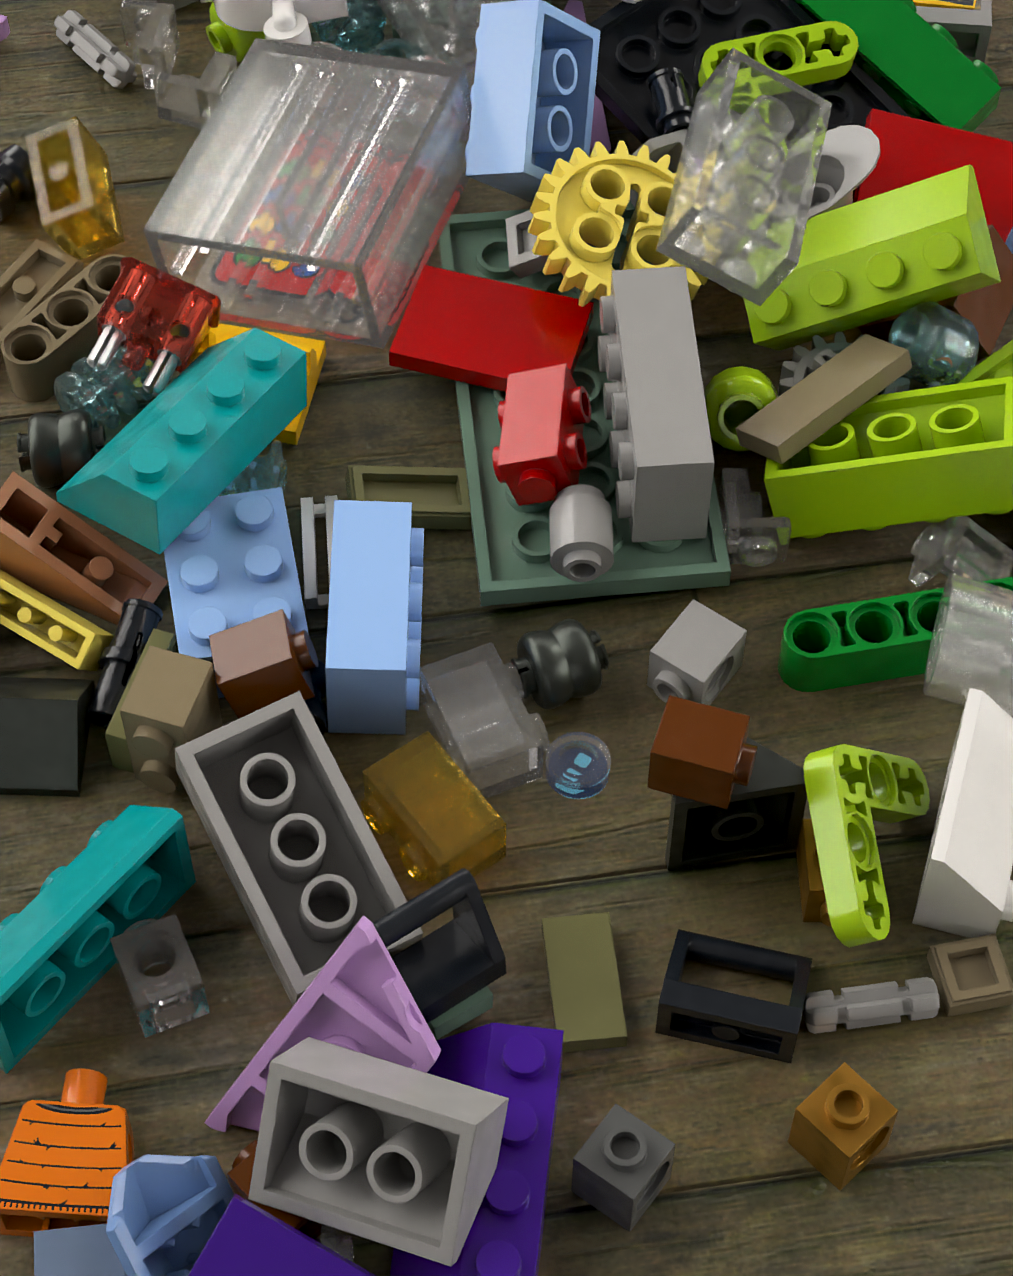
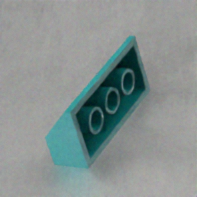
(192, 439)
(63, 935)

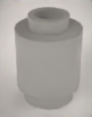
(581, 533)

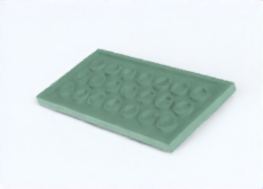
(515, 539)

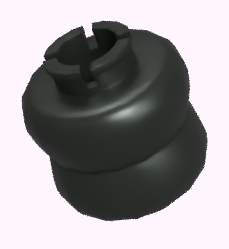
(58, 445)
(560, 663)

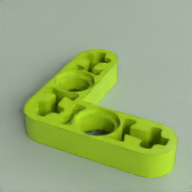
(797, 44)
(845, 794)

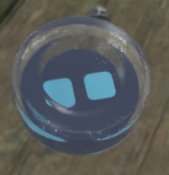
(578, 765)

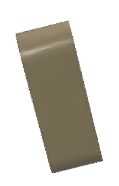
(58, 331)

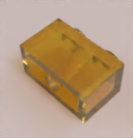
(74, 189)
(432, 812)

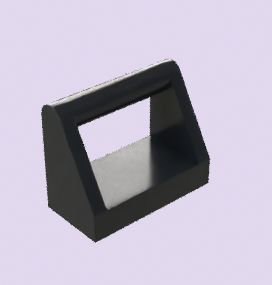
(455, 957)
(726, 1017)

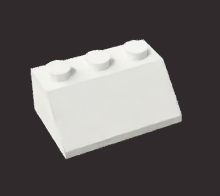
(971, 846)

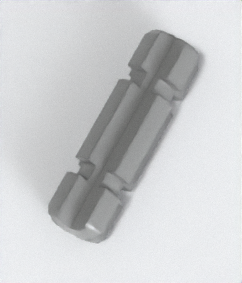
(95, 49)
(871, 1005)

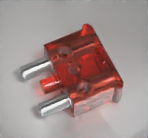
(155, 320)

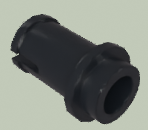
(670, 100)

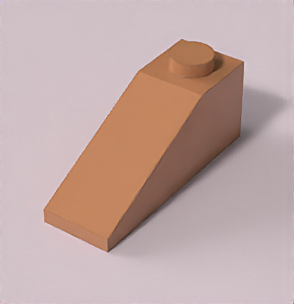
(67, 556)

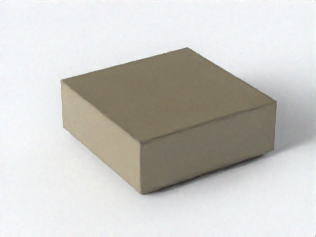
(970, 975)

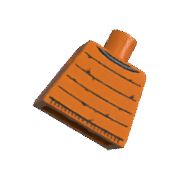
(64, 1158)

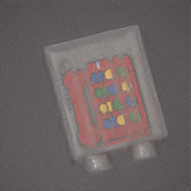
(318, 189)

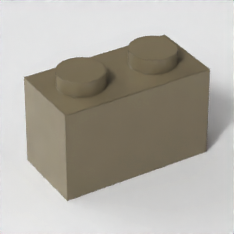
(166, 707)

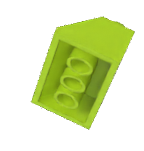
(881, 260)
(902, 462)

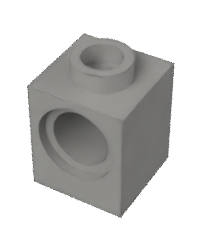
(696, 655)

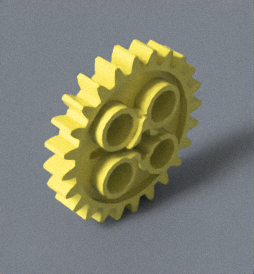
(573, 214)

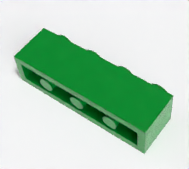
(914, 61)

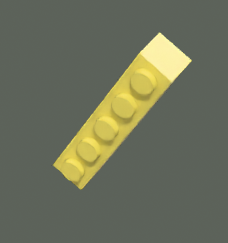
(51, 624)

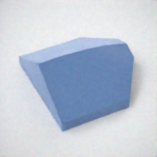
(165, 1212)

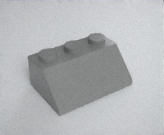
(376, 1148)

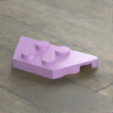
(351, 1004)

